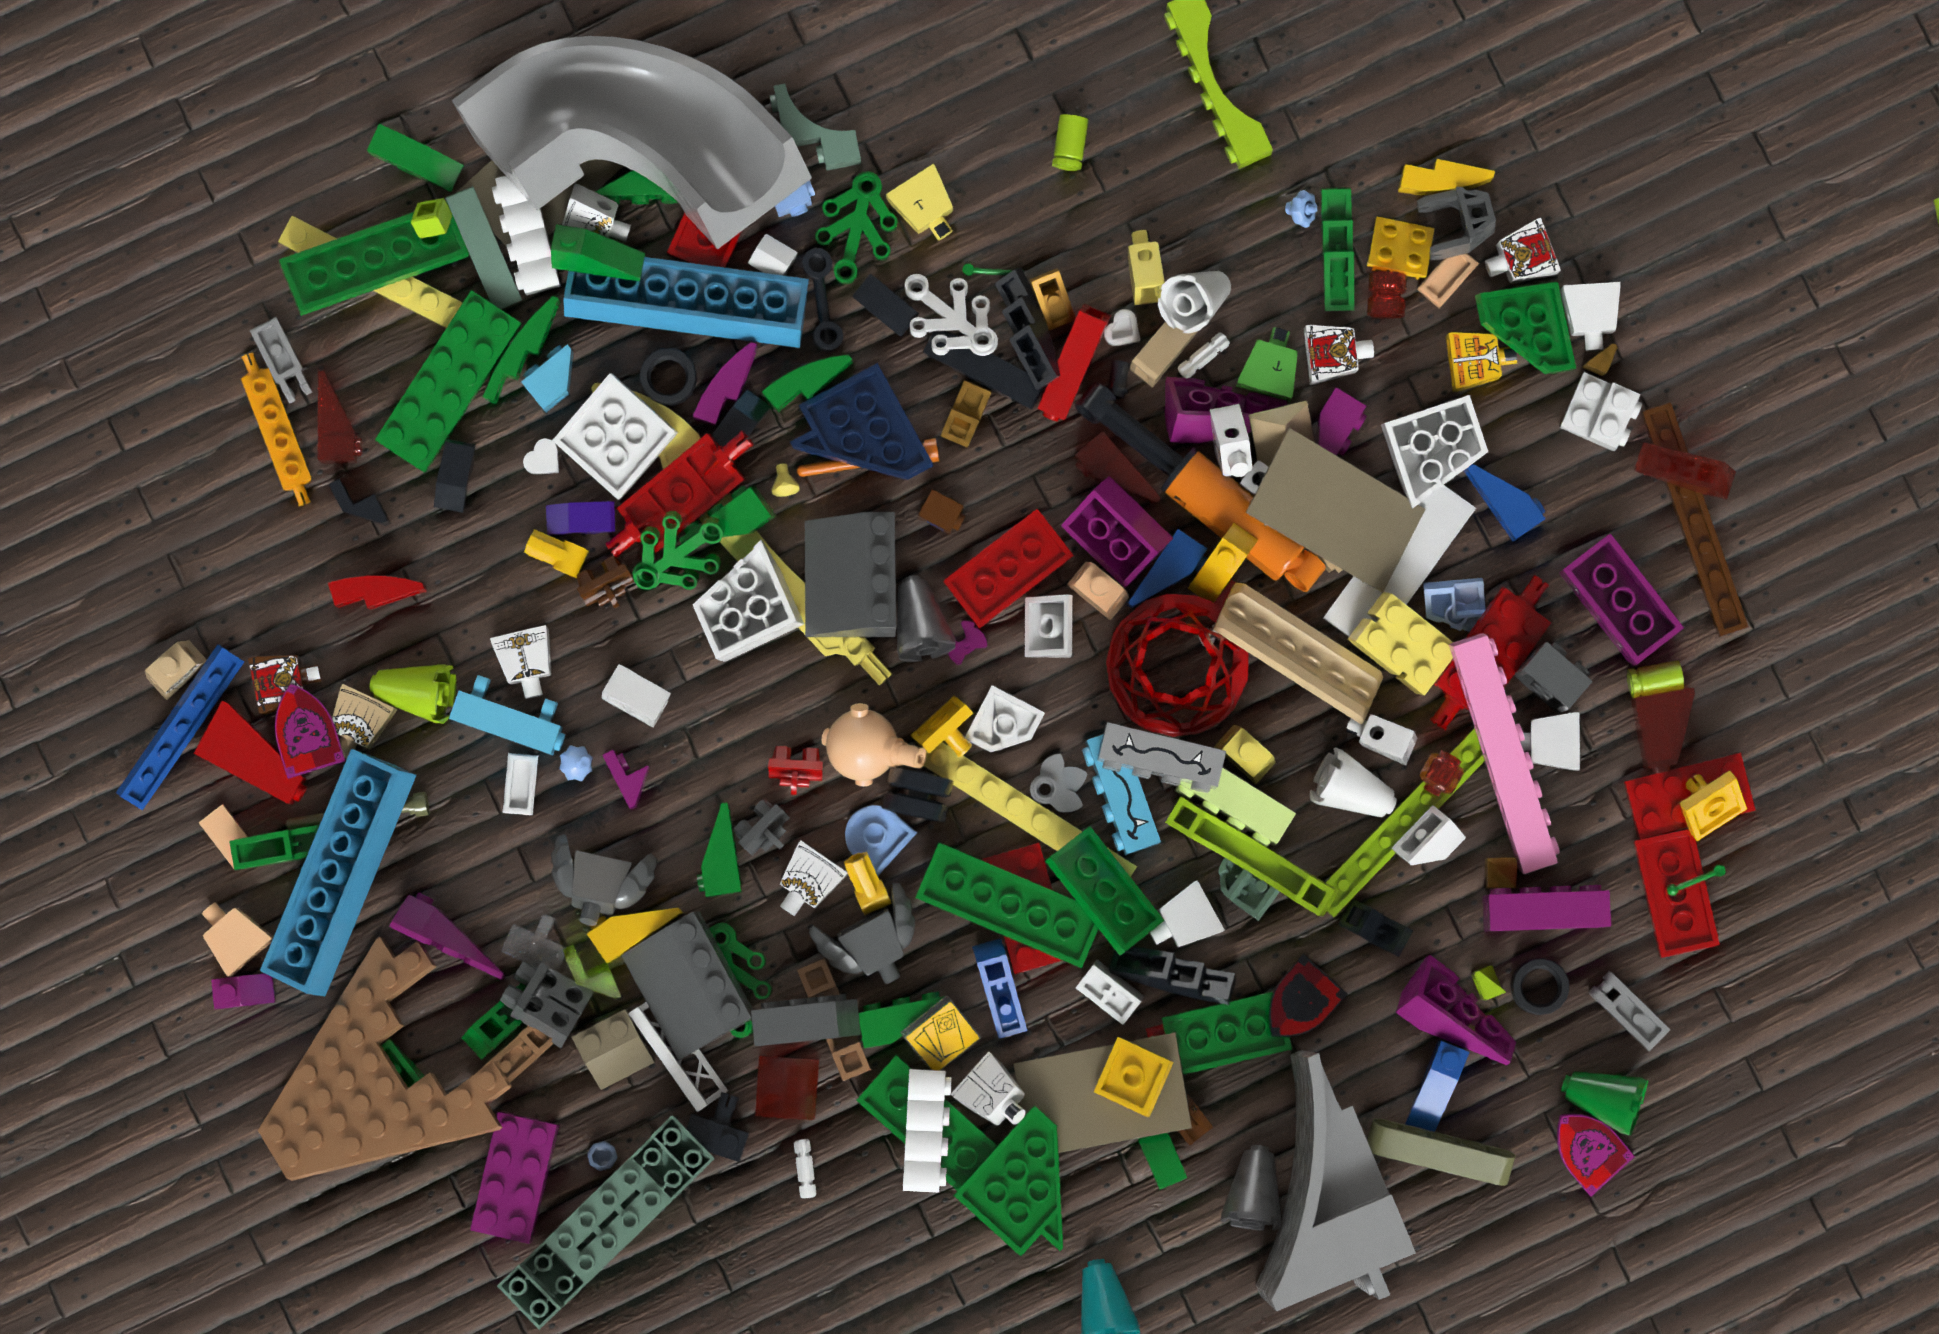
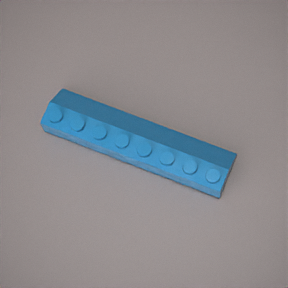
(695, 301)
(337, 873)

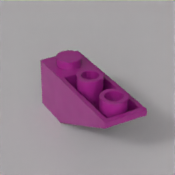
(1337, 421)

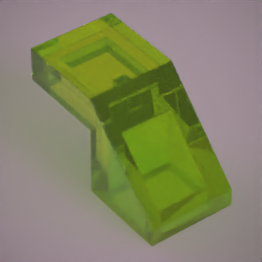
(597, 978)

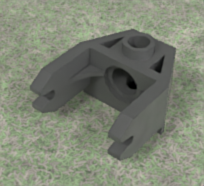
(1475, 216)

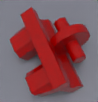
(795, 772)

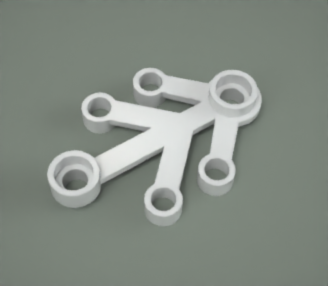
(952, 319)

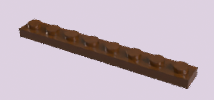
(1698, 530)

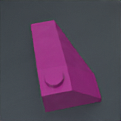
(1190, 404)
(432, 927)
(1442, 1008)

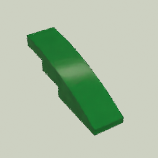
(1337, 249)
(528, 341)

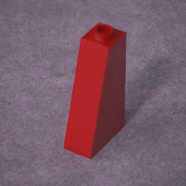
(1074, 362)
(244, 752)

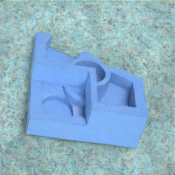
(1455, 602)

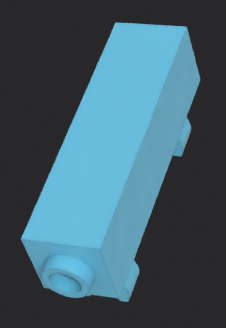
(507, 722)

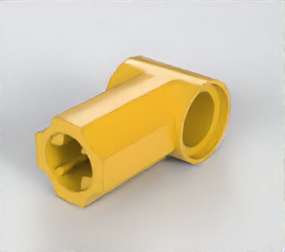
(562, 555)
(869, 889)

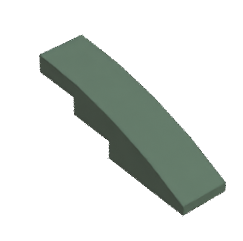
(483, 248)

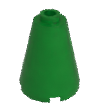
(1607, 1097)

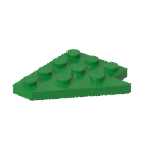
(1020, 1185)

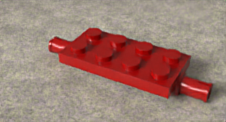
(687, 486)
(1515, 629)

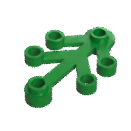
(857, 222)
(675, 555)
(741, 975)

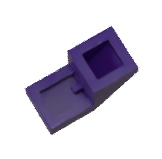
(580, 518)

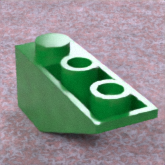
(635, 188)
(741, 516)
(884, 1025)

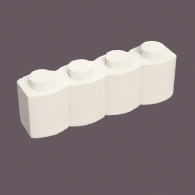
(528, 237)
(924, 1130)

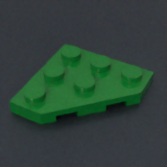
(1531, 324)

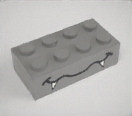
(1161, 756)

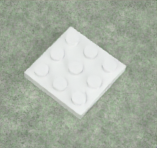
(615, 436)

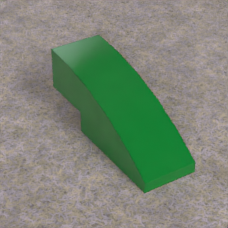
(414, 158)
(805, 380)
(272, 847)
(1162, 1159)

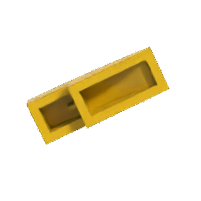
(1442, 178)

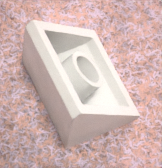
(1048, 626)

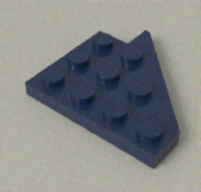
(863, 427)

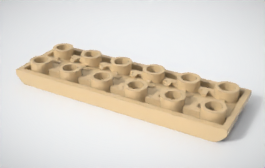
(1299, 651)

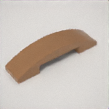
(845, 1050)
(522, 1052)

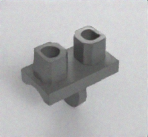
(765, 831)

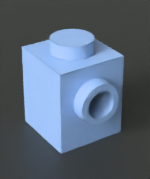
(797, 201)

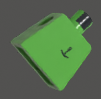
(1271, 367)

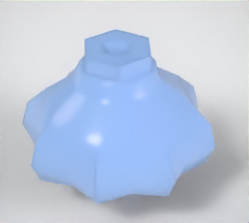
(1302, 208)
(576, 763)

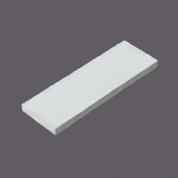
(1434, 533)

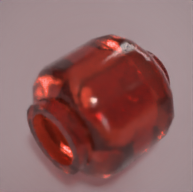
(1441, 773)

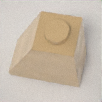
(1160, 353)

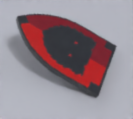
(1302, 1000)

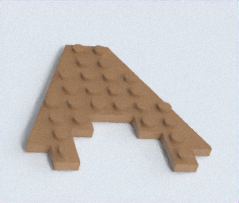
(348, 1096)

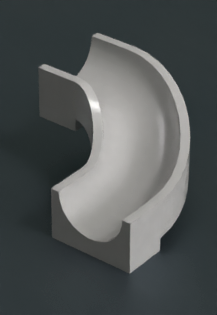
(640, 109)

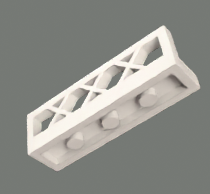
(673, 1065)

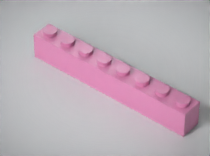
(1503, 752)

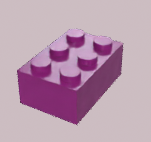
(1116, 531)

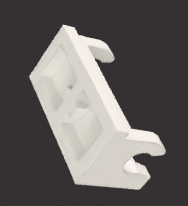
(635, 695)
(1110, 992)

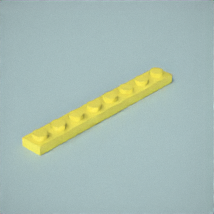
(407, 292)
(1006, 800)

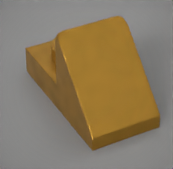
(1053, 299)

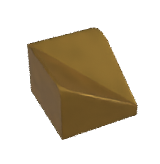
(1501, 872)

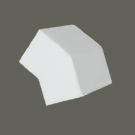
(772, 256)

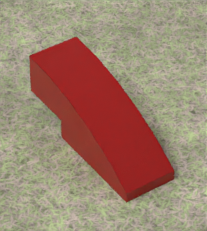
(374, 590)

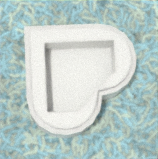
(1123, 329)
(543, 458)

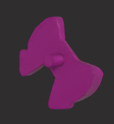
(974, 640)

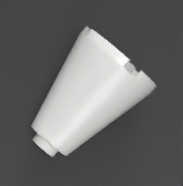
(1193, 299)
(1351, 787)

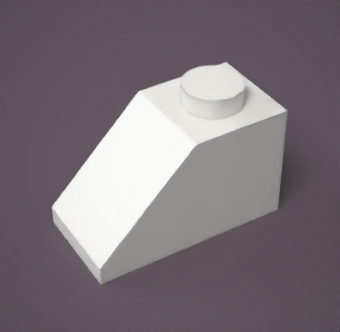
(1429, 839)

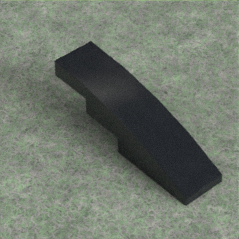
(1029, 327)
(988, 371)
(1173, 975)

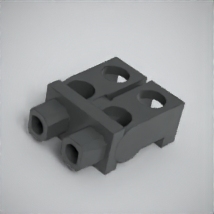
(549, 1001)

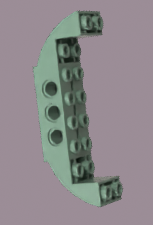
(606, 1222)

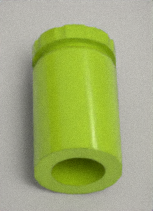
(1070, 142)
(1655, 679)

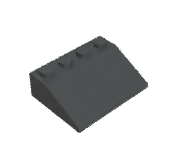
(850, 576)
(688, 984)

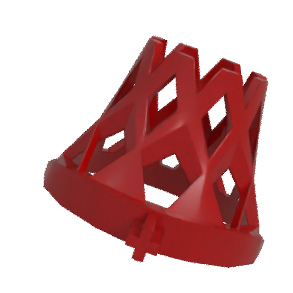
(1193, 607)

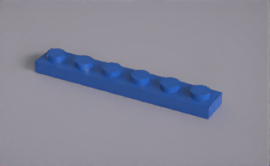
(180, 727)

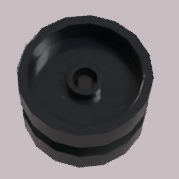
(918, 790)

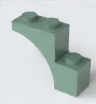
(837, 148)

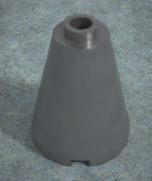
(921, 622)
(1254, 1192)

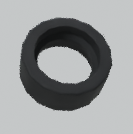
(668, 354)
(1562, 984)

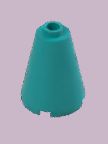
(1104, 1302)

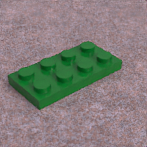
(1104, 890)
(1224, 1033)

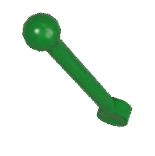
(969, 270)
(1718, 871)

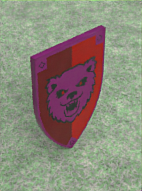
(305, 733)
(1590, 1150)

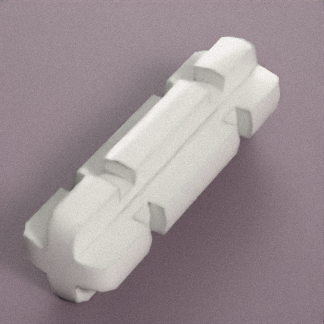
(1203, 355)
(805, 1168)

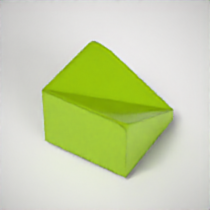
(431, 218)
(1487, 983)

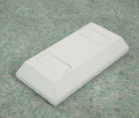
(520, 784)

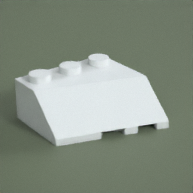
(1434, 446)
(747, 606)

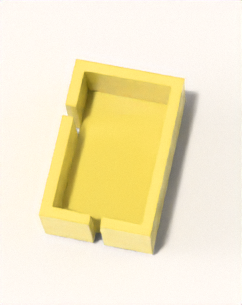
(1403, 643)

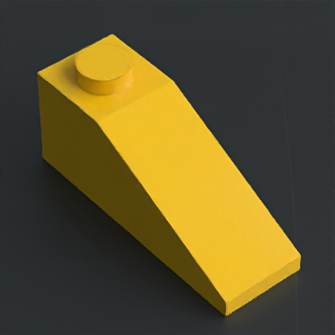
(1222, 563)
(623, 932)

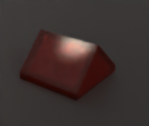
(787, 1087)

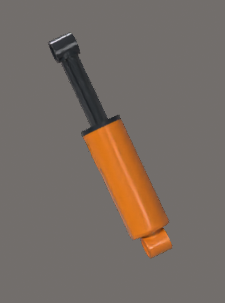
(1205, 492)

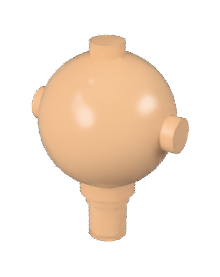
(866, 746)

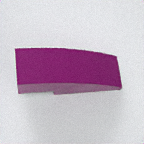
(725, 386)

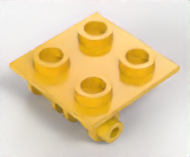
(1400, 247)

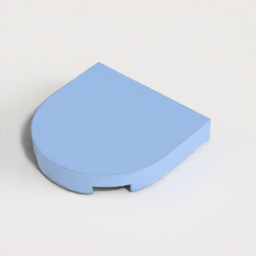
(877, 833)

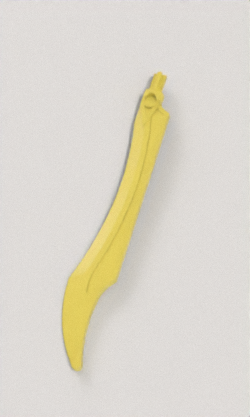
(857, 649)

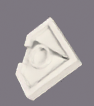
(1003, 721)

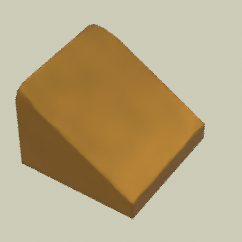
(1601, 362)

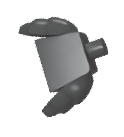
(599, 882)
(873, 941)

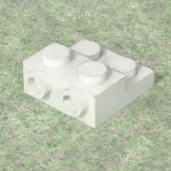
(1601, 412)

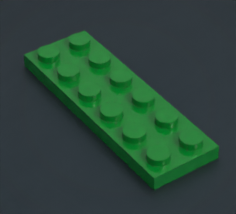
(367, 262)
(448, 381)
(1008, 905)
(888, 1101)

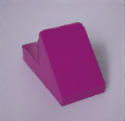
(631, 785)
(243, 991)

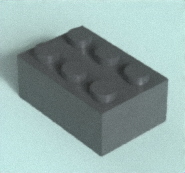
(1553, 677)
(805, 1020)

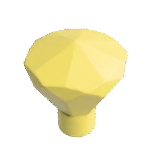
(784, 483)

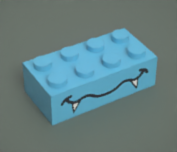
(1124, 803)

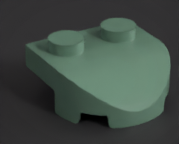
(1245, 889)

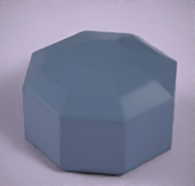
(602, 1155)

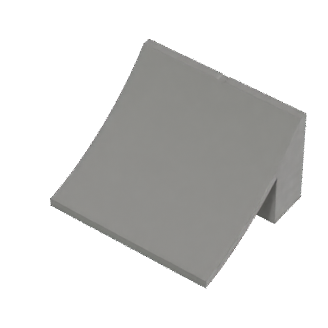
(1337, 1207)

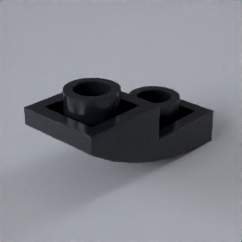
(885, 304)

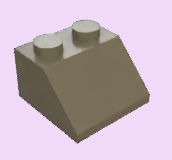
(613, 1049)

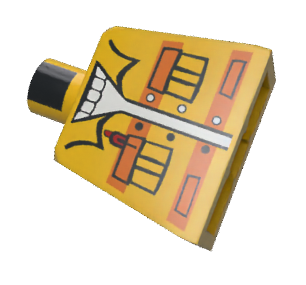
(1476, 359)

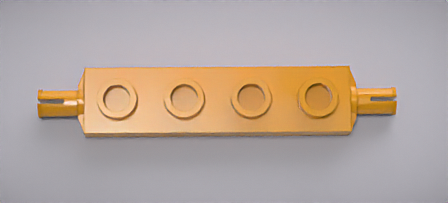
(276, 429)

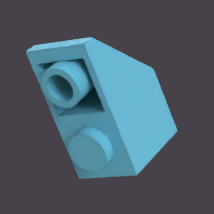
(552, 379)

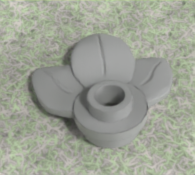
(1063, 784)

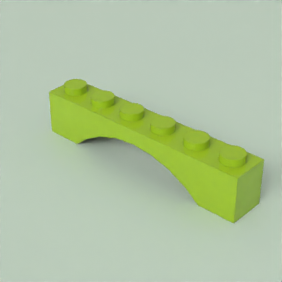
(1243, 135)
(1252, 856)

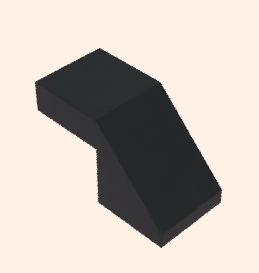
(742, 416)
(454, 475)
(367, 509)
(1375, 927)

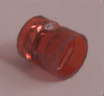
(1387, 293)

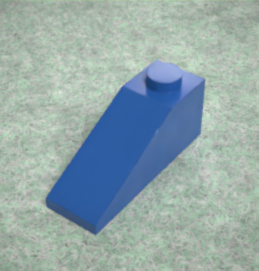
(1509, 504)
(1173, 565)
(999, 988)
(1437, 1086)

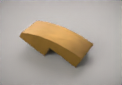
(966, 413)

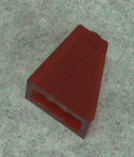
(1662, 726)

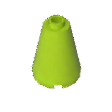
(417, 690)

